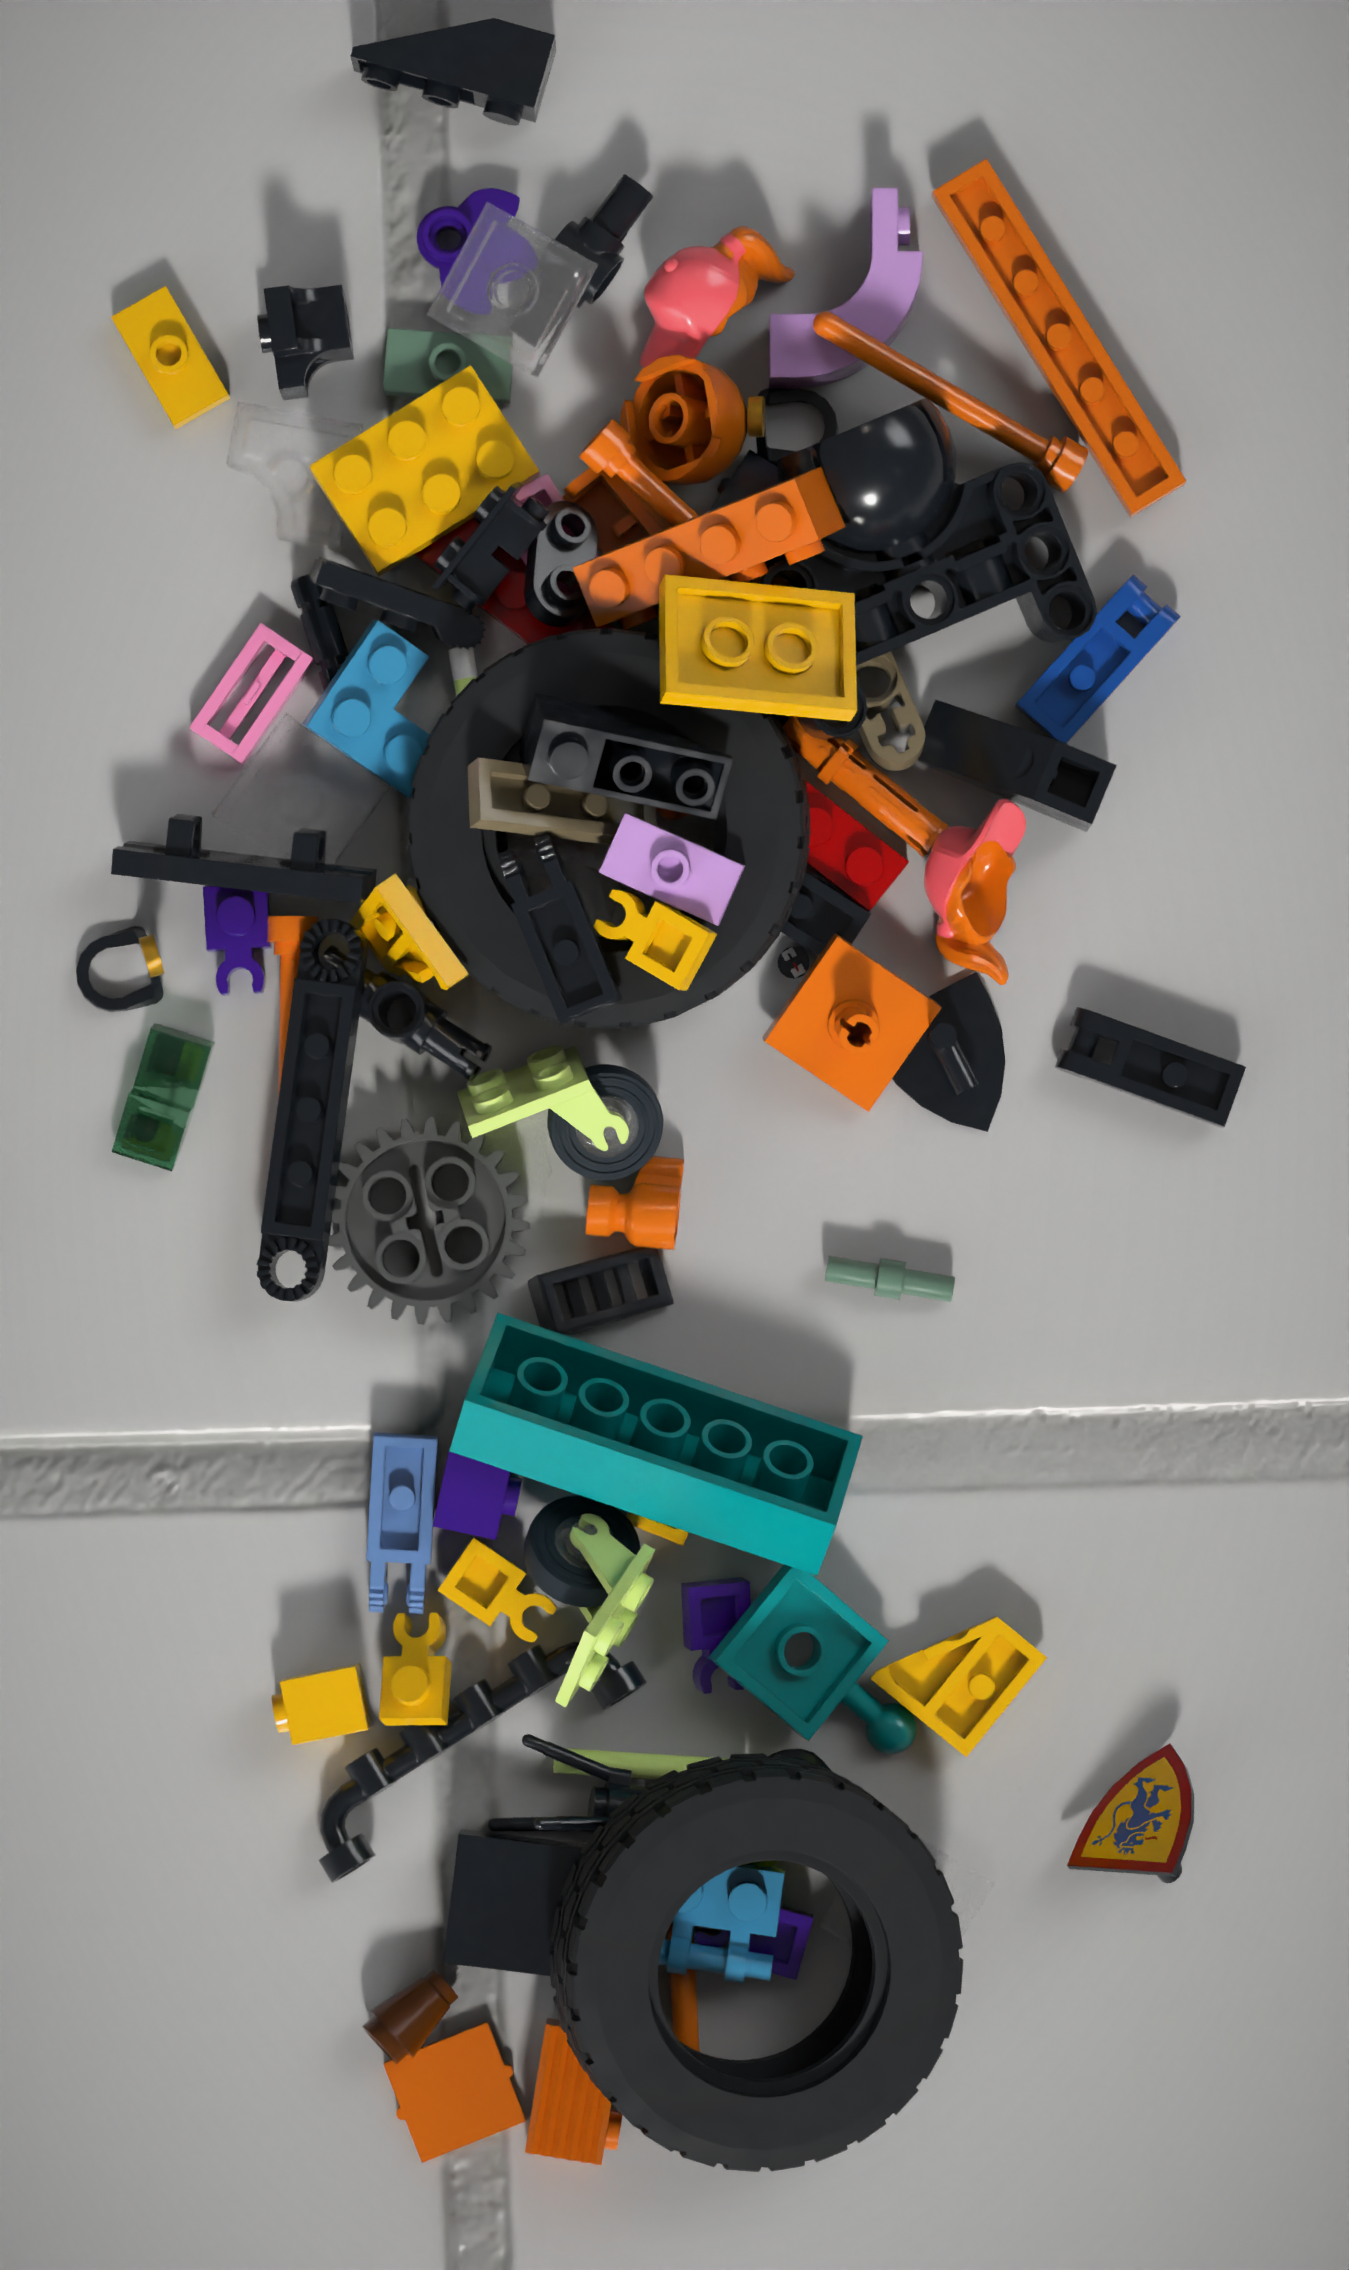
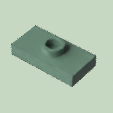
(425, 359)

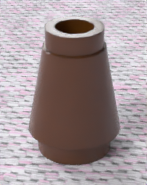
(410, 2016)

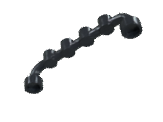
(477, 1708)

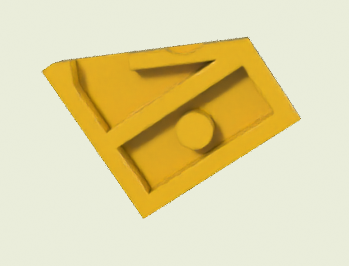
(404, 935)
(963, 1680)

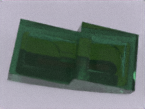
(163, 1097)

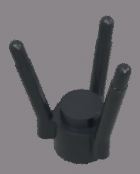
(601, 1800)

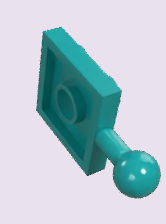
(841, 1653)

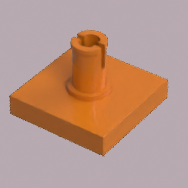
(851, 1022)

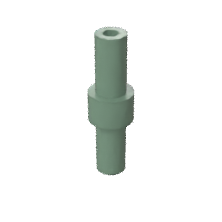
(890, 1278)

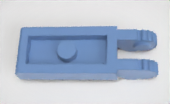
(401, 1513)

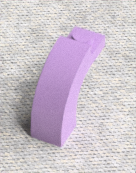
(878, 308)

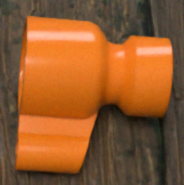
(647, 1212)

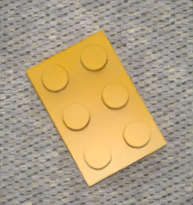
(423, 470)
(757, 648)

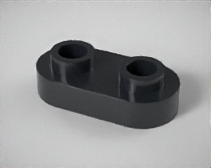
(552, 560)

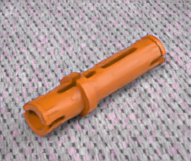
(871, 788)

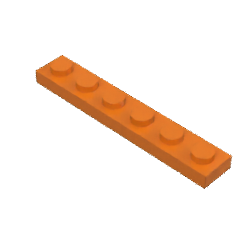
(1058, 338)

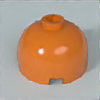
(685, 420)

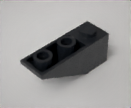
(473, 63)
(620, 758)
(1016, 764)

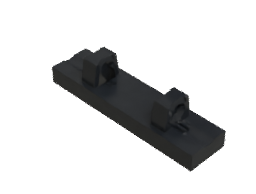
(186, 862)

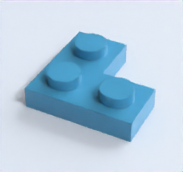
(359, 707)

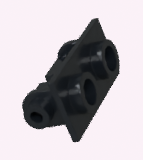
(472, 563)

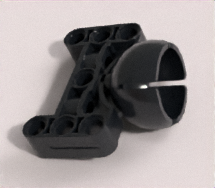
(902, 501)

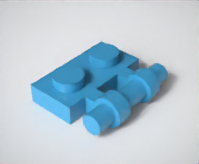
(738, 1901)

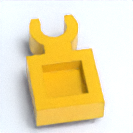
(663, 940)
(488, 1584)
(417, 1682)

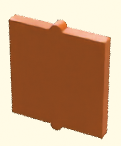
(455, 2092)

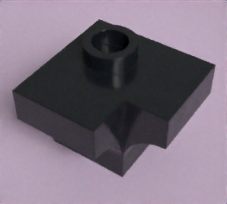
(304, 333)

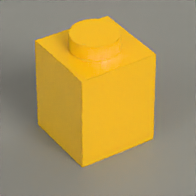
(322, 1704)

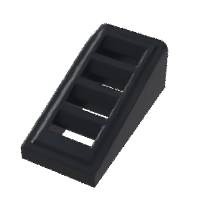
(548, 1308)

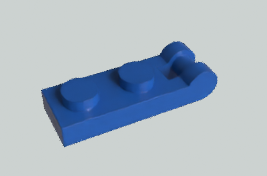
(1095, 663)

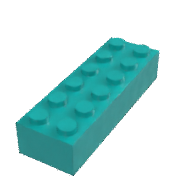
(656, 1443)

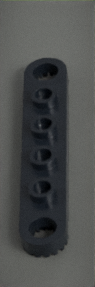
(311, 1110)

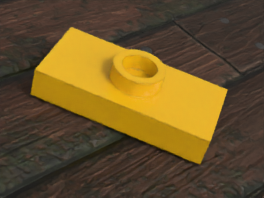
(170, 357)

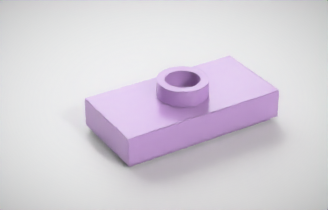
(672, 869)

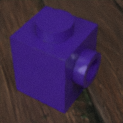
(475, 1497)

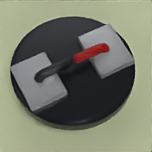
(793, 962)

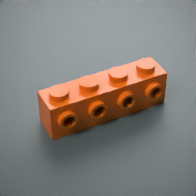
(713, 545)

